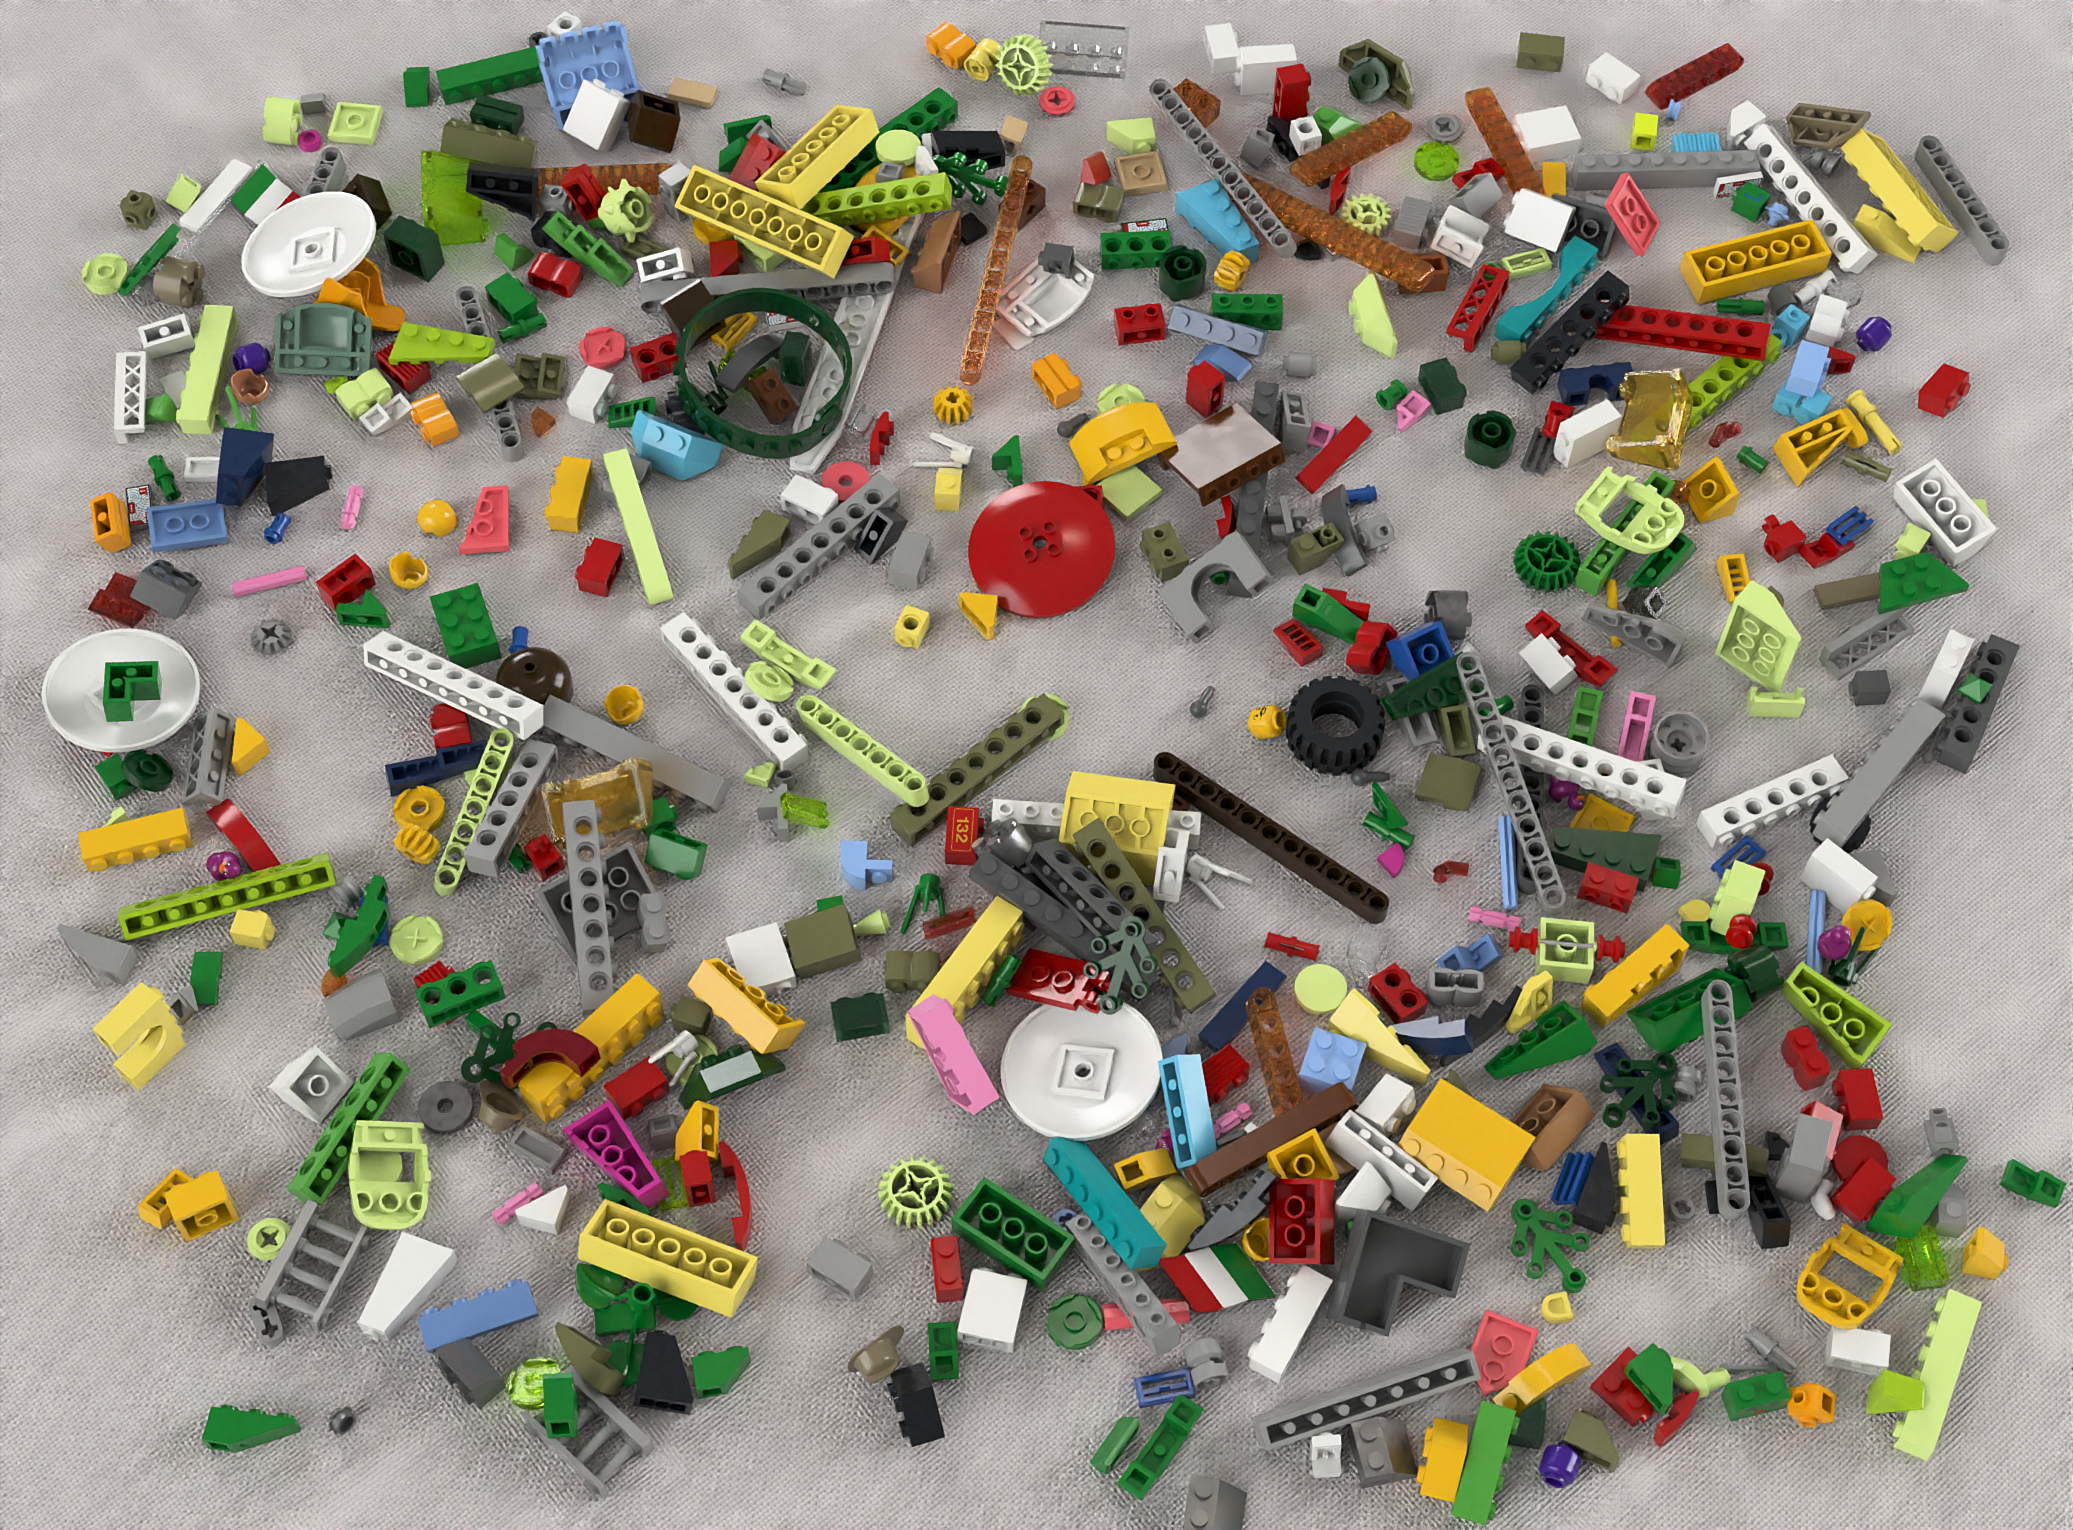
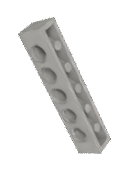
(511, 808)
(1124, 1286)

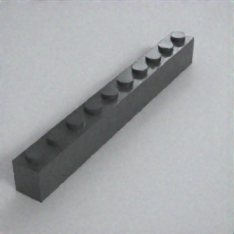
(1253, 492)

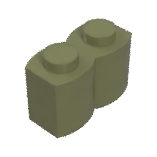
(1099, 202)
(910, 970)

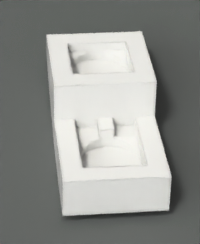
(388, 416)

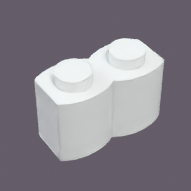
(1827, 320)

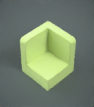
(183, 193)

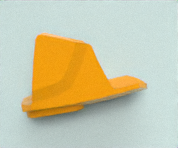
(364, 293)

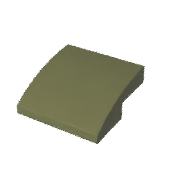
(540, 376)
(490, 383)
(1449, 782)

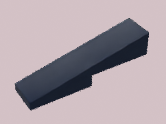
(432, 769)
(1233, 1016)
(1668, 1126)

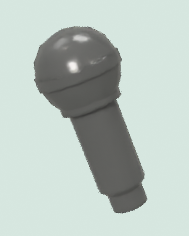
(1066, 428)
(1199, 707)
(1361, 777)

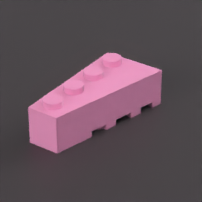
(952, 1055)

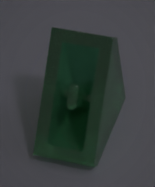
(1530, 1427)

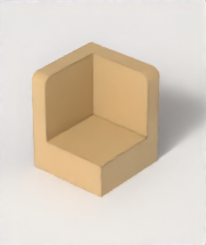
(1013, 131)

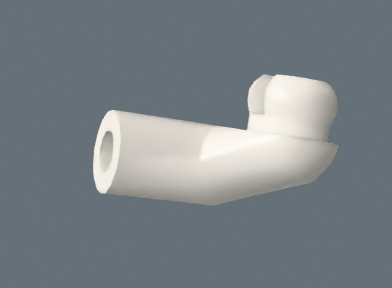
(1821, 1201)

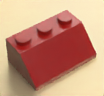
(755, 161)
(1302, 1222)

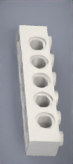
(1719, 832)

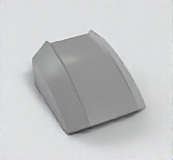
(361, 1006)

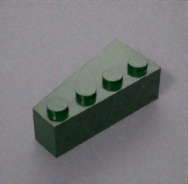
(1615, 850)

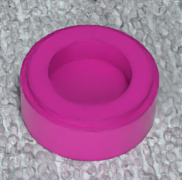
(309, 141)

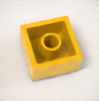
(201, 1205)

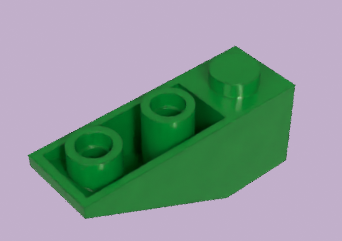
(1326, 614)
(239, 1430)

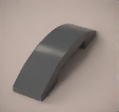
(747, 360)
(1334, 510)

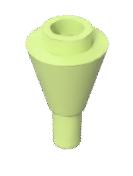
(873, 924)

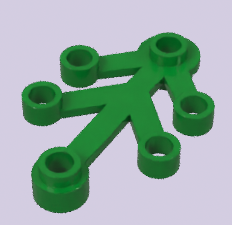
(968, 178)
(1547, 1241)

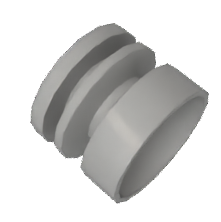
(1679, 743)

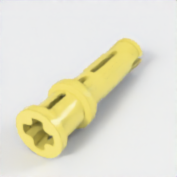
(1868, 414)

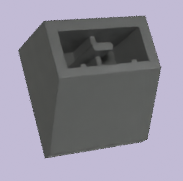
(166, 588)
(470, 1372)

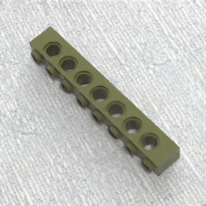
(1039, 709)
(1097, 835)

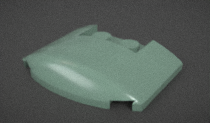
(323, 341)

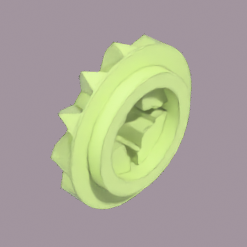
(269, 1227)

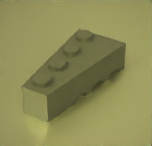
(488, 144)

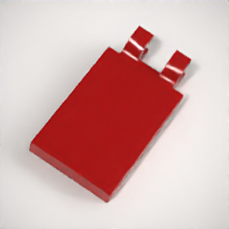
(1057, 981)

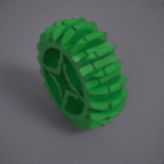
(1558, 571)

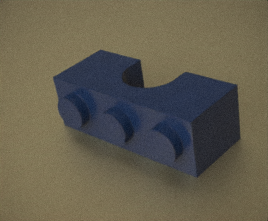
(1576, 383)

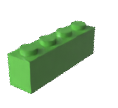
(1483, 1463)

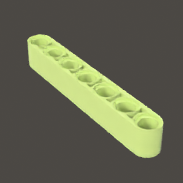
(638, 526)
(863, 750)
(474, 799)

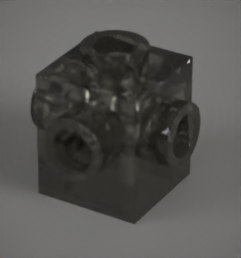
(1645, 601)

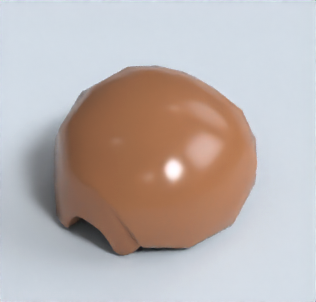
(249, 387)

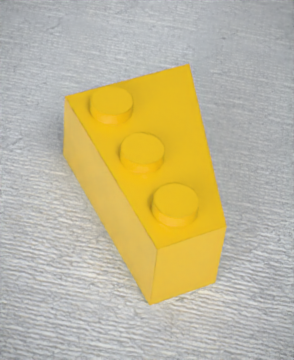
(1811, 444)

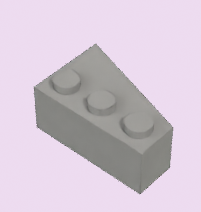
(1804, 1160)

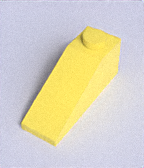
(1884, 233)

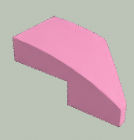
(1411, 410)

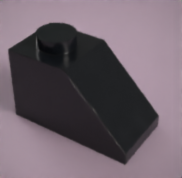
(880, 533)

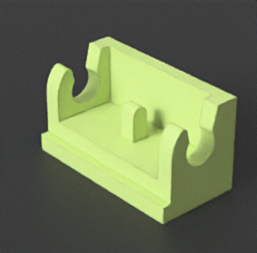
(1775, 704)

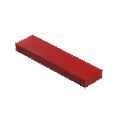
(1333, 454)

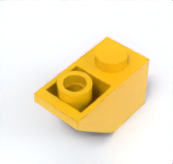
(1144, 1169)

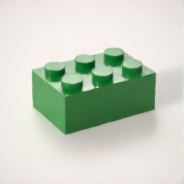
(465, 626)

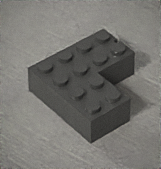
(1382, 1258)

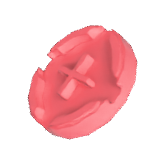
(603, 348)

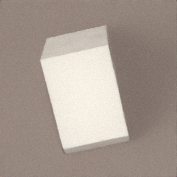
(545, 1212)

